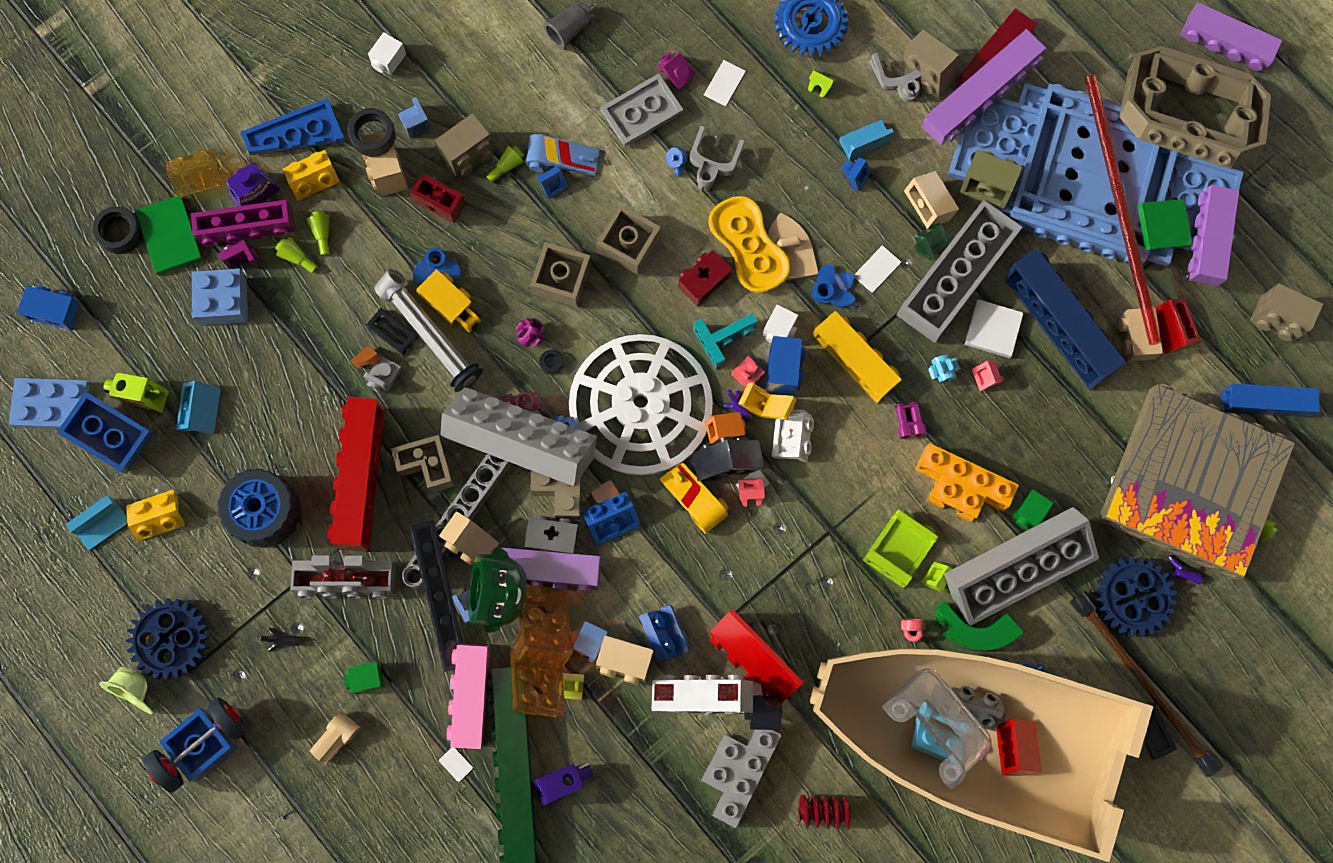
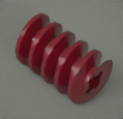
(824, 811)

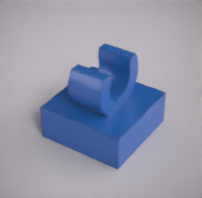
(856, 173)
(552, 182)

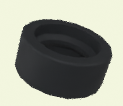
(362, 118)
(108, 215)

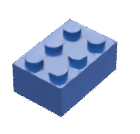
(105, 433)

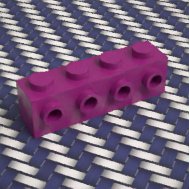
(243, 222)

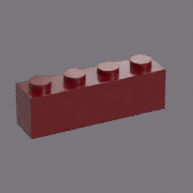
(1005, 34)

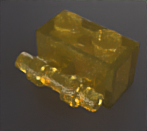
(194, 172)

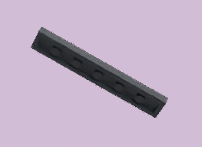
(436, 590)

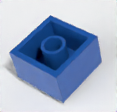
(783, 366)

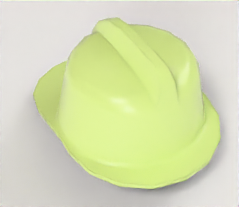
(129, 686)

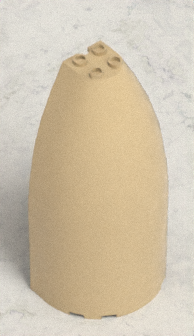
(1078, 728)

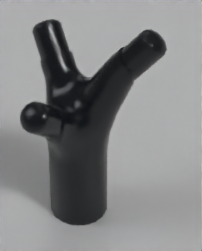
(279, 640)

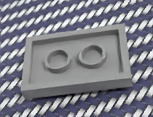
(641, 110)

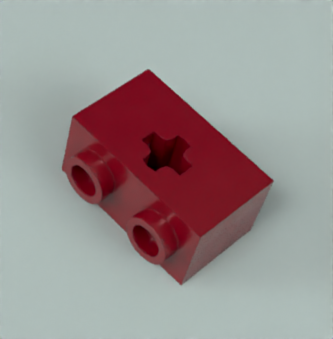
(438, 198)
(700, 289)

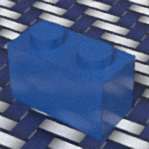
(49, 307)

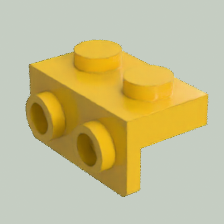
(311, 175)
(154, 515)

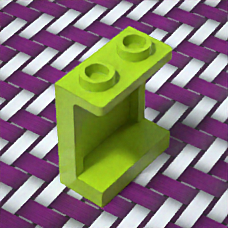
(901, 547)

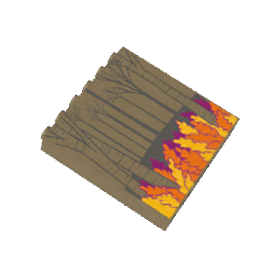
(1196, 481)

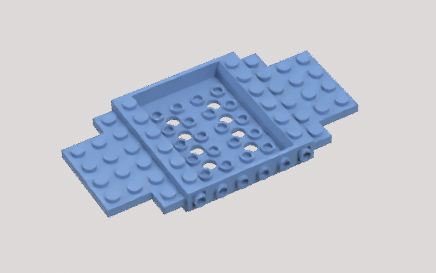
(1040, 139)

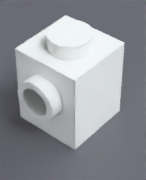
(386, 54)
(780, 324)

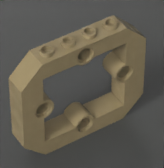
(1245, 126)

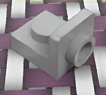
(382, 375)

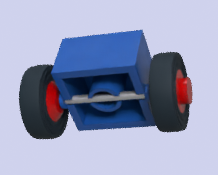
(196, 745)

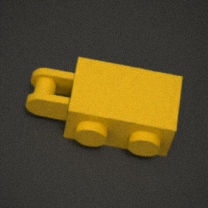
(447, 299)

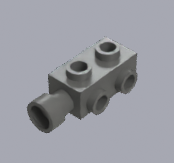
(986, 708)

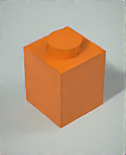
(725, 426)

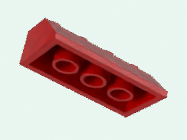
(753, 656)

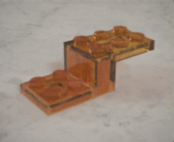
(541, 653)

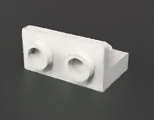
(793, 436)

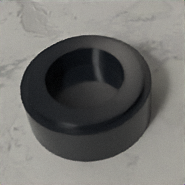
(551, 362)

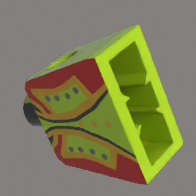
(137, 392)

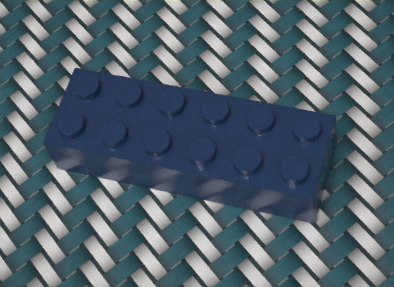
(1064, 319)

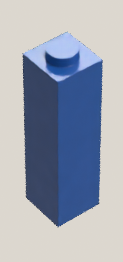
(1270, 400)

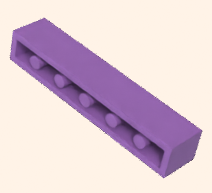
(984, 87)

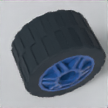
(240, 505)

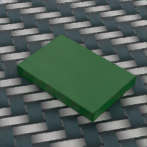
(168, 235)

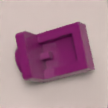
(676, 69)
(236, 253)

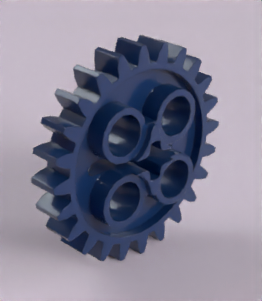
(1144, 617)
(153, 623)

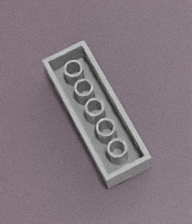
(959, 271)
(518, 436)
(1022, 566)

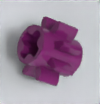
(530, 332)

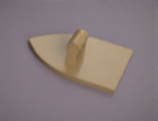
(796, 244)

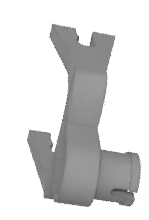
(900, 83)
(710, 168)

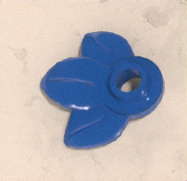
(427, 267)
(836, 285)

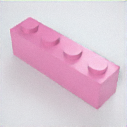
(470, 695)

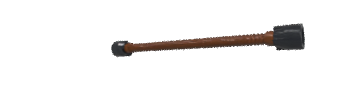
(1204, 758)

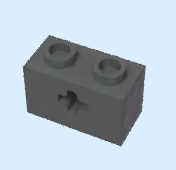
(538, 540)

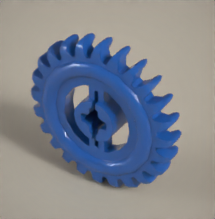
(809, 37)

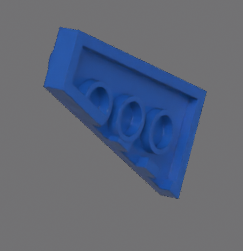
(298, 129)

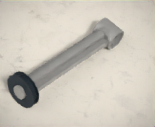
(393, 289)

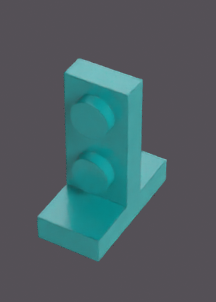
(723, 337)

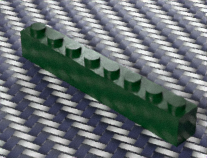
(514, 773)

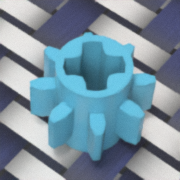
(944, 368)

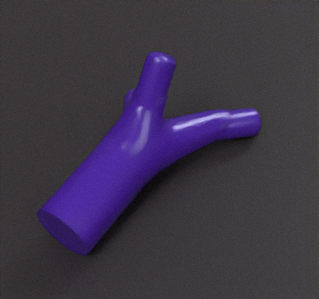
(746, 414)
(1183, 572)

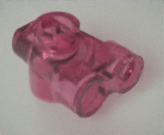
(521, 399)

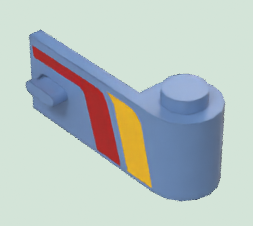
(550, 151)

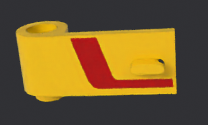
(695, 498)

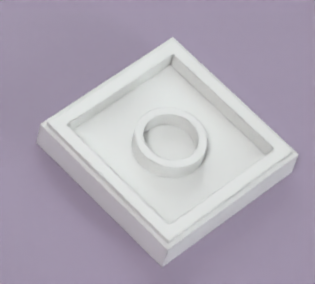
(993, 328)

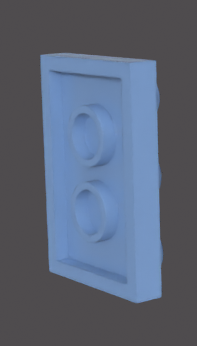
(44, 401)

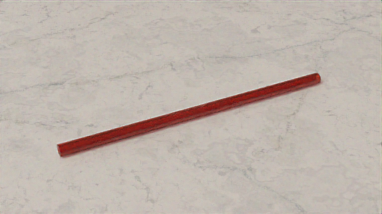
(1122, 210)

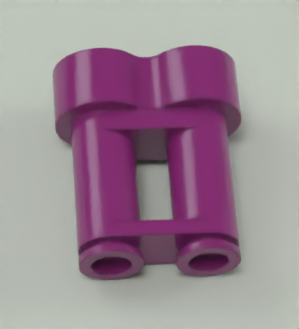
(910, 429)

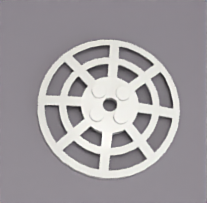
(649, 416)

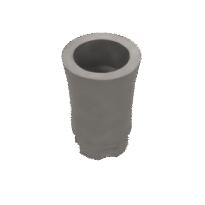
(568, 24)

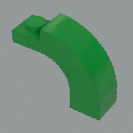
(995, 636)

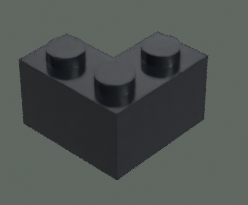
(728, 458)

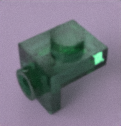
(931, 241)

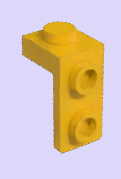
(765, 404)

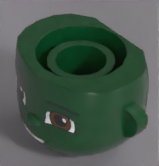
(496, 590)

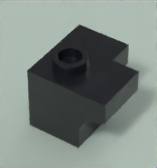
(766, 710)

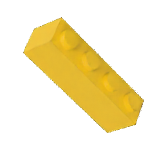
(856, 356)

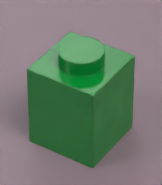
(1032, 510)
(364, 678)

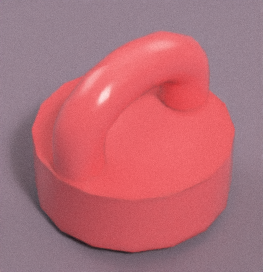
(913, 625)

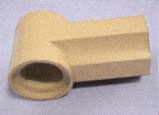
(339, 732)

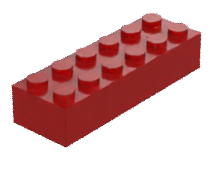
(357, 474)

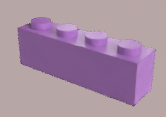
(1230, 38)
(1213, 235)
(558, 568)

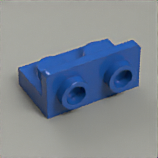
(611, 518)
(664, 633)

